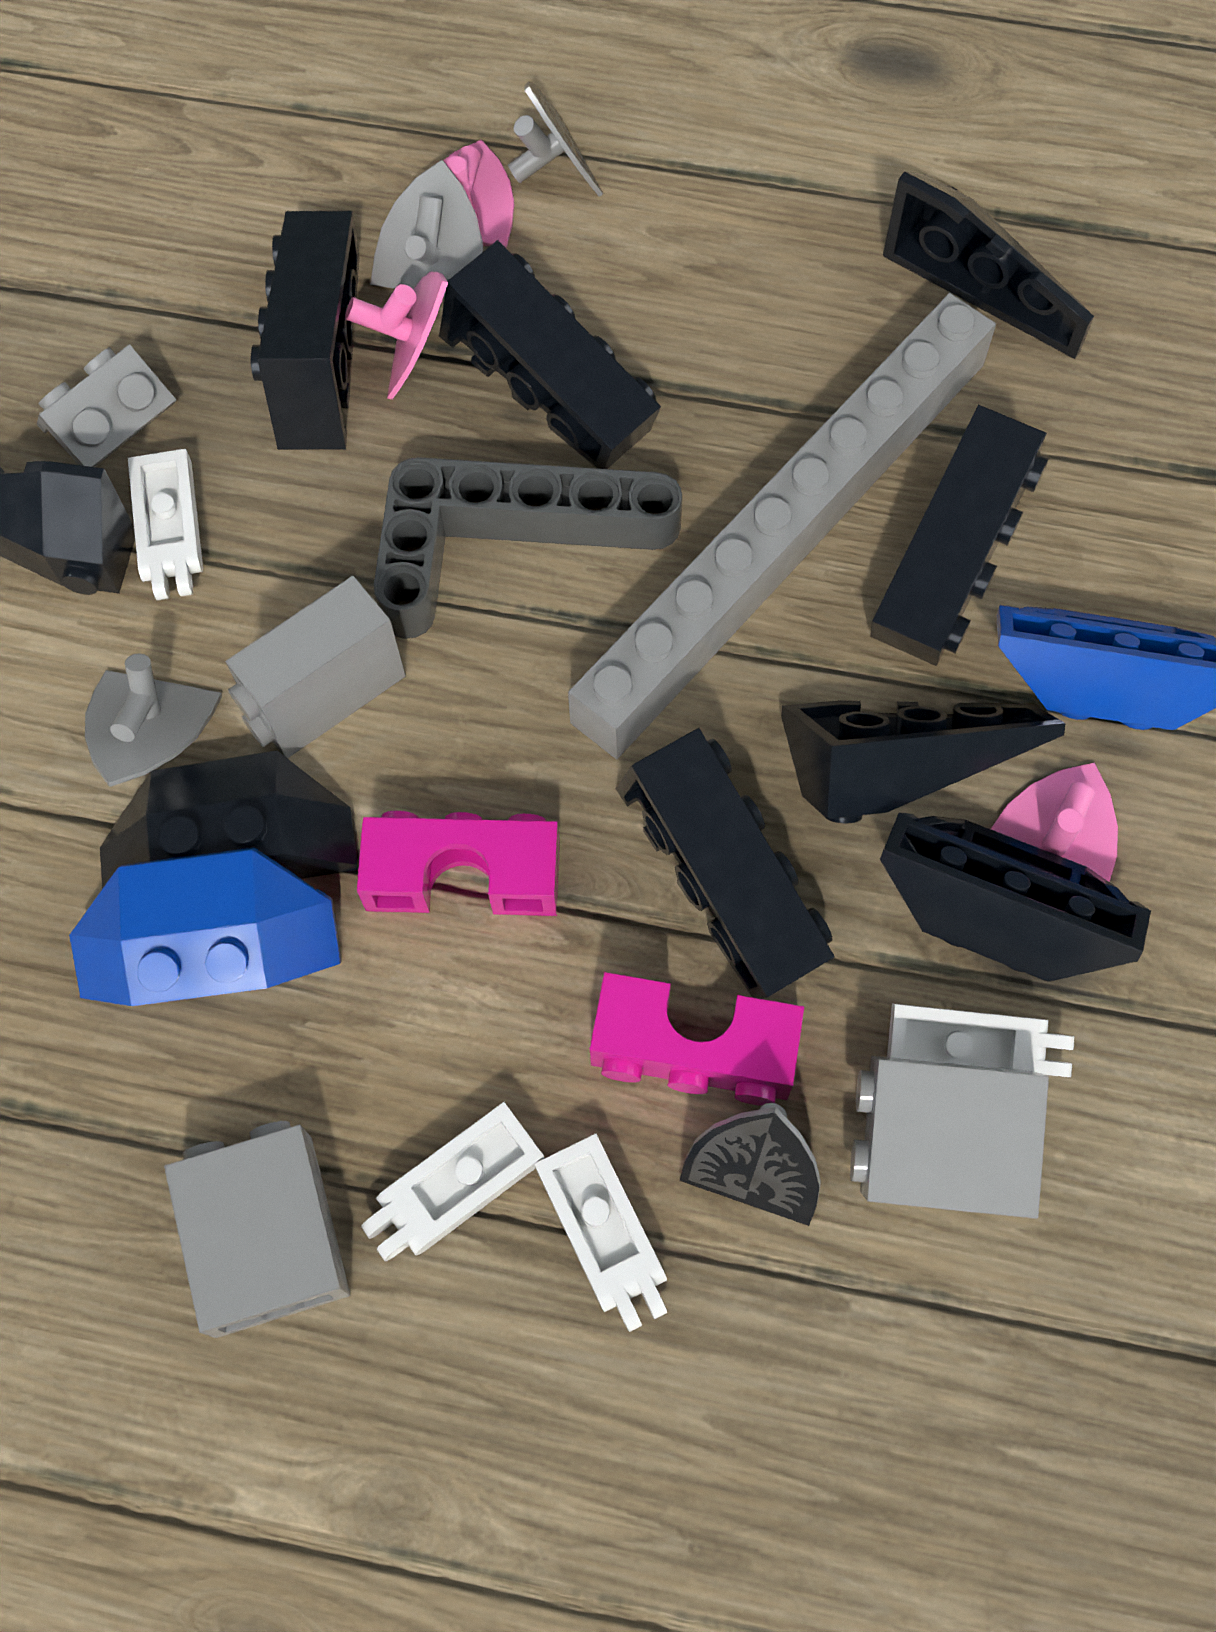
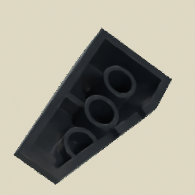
(973, 257)
(66, 525)
(881, 761)

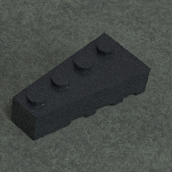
(306, 329)
(546, 356)
(959, 535)
(727, 863)

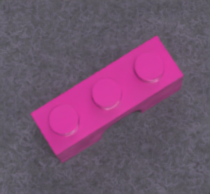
(408, 853)
(750, 1058)

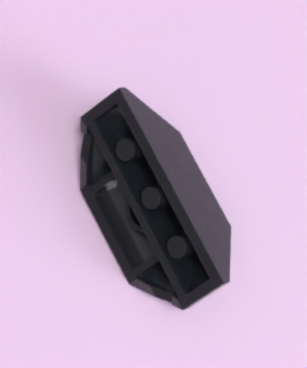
(234, 806)
(1011, 899)

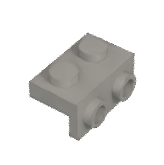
(105, 406)

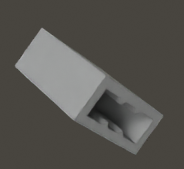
(315, 668)
(951, 1136)
(255, 1229)

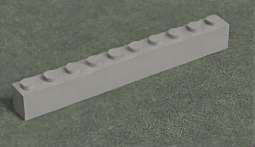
(778, 527)

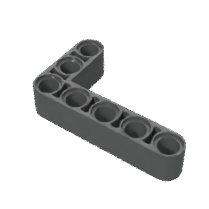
(507, 517)

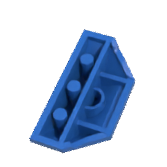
(1110, 666)
(201, 929)

